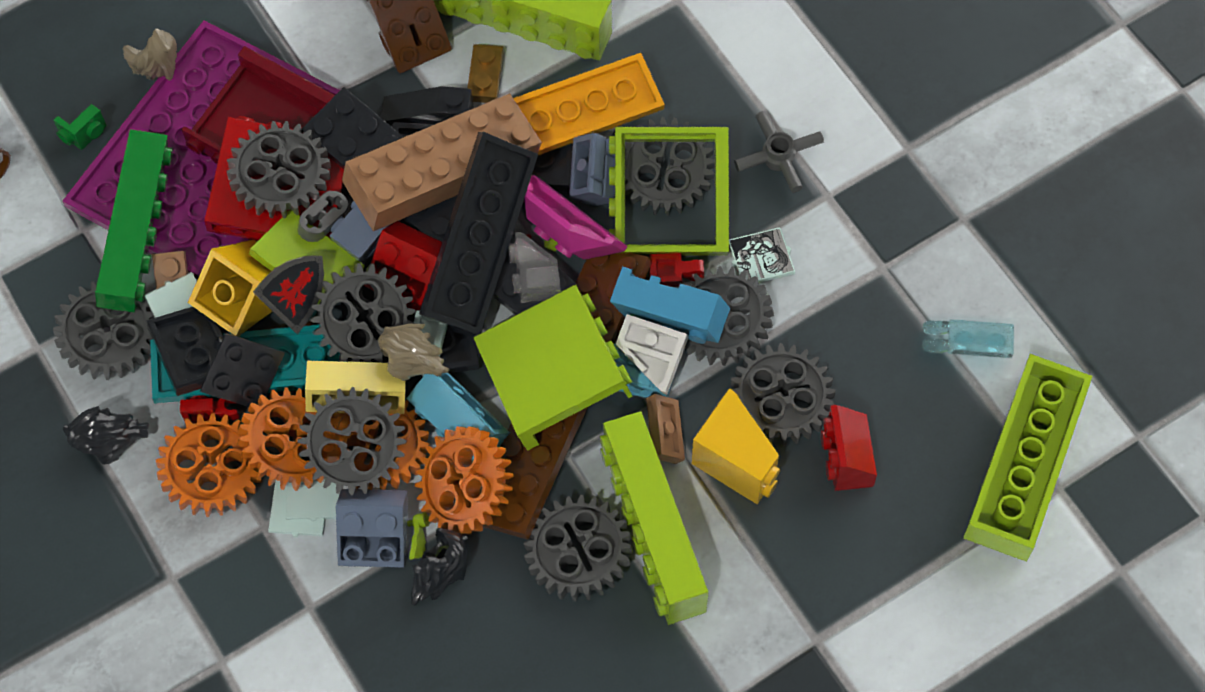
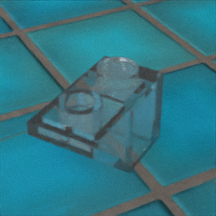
(536, 270)

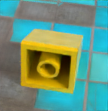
(227, 288)
(736, 450)

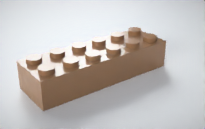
(430, 163)

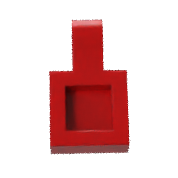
(672, 268)
(205, 406)

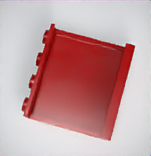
(231, 217)

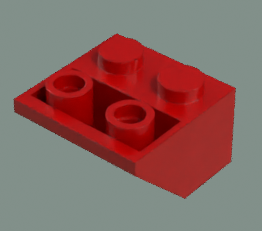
(410, 257)
(849, 449)

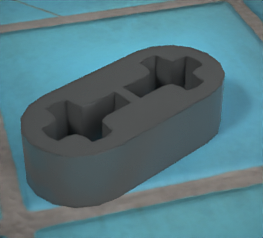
(317, 211)

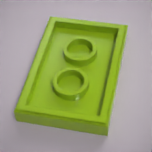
(285, 243)

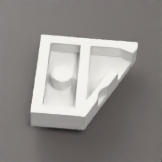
(652, 349)

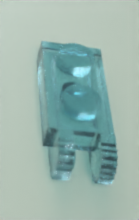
(970, 338)

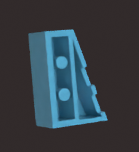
(682, 308)

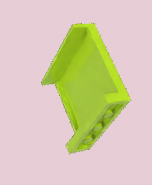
(551, 362)

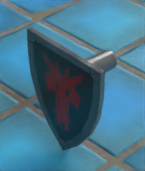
(291, 290)

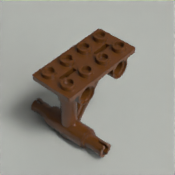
(410, 31)

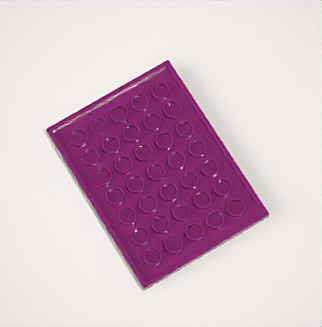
(168, 106)

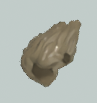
(156, 59)
(410, 352)

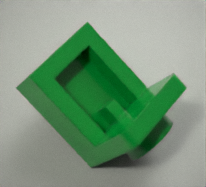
(83, 129)

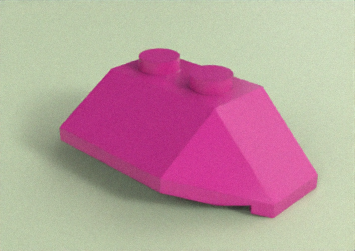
(567, 224)

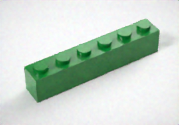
(132, 221)

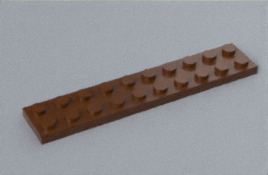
(537, 468)

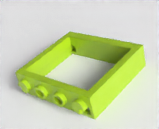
(672, 134)

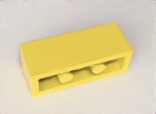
(329, 376)

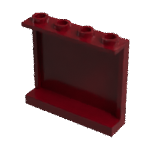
(260, 92)

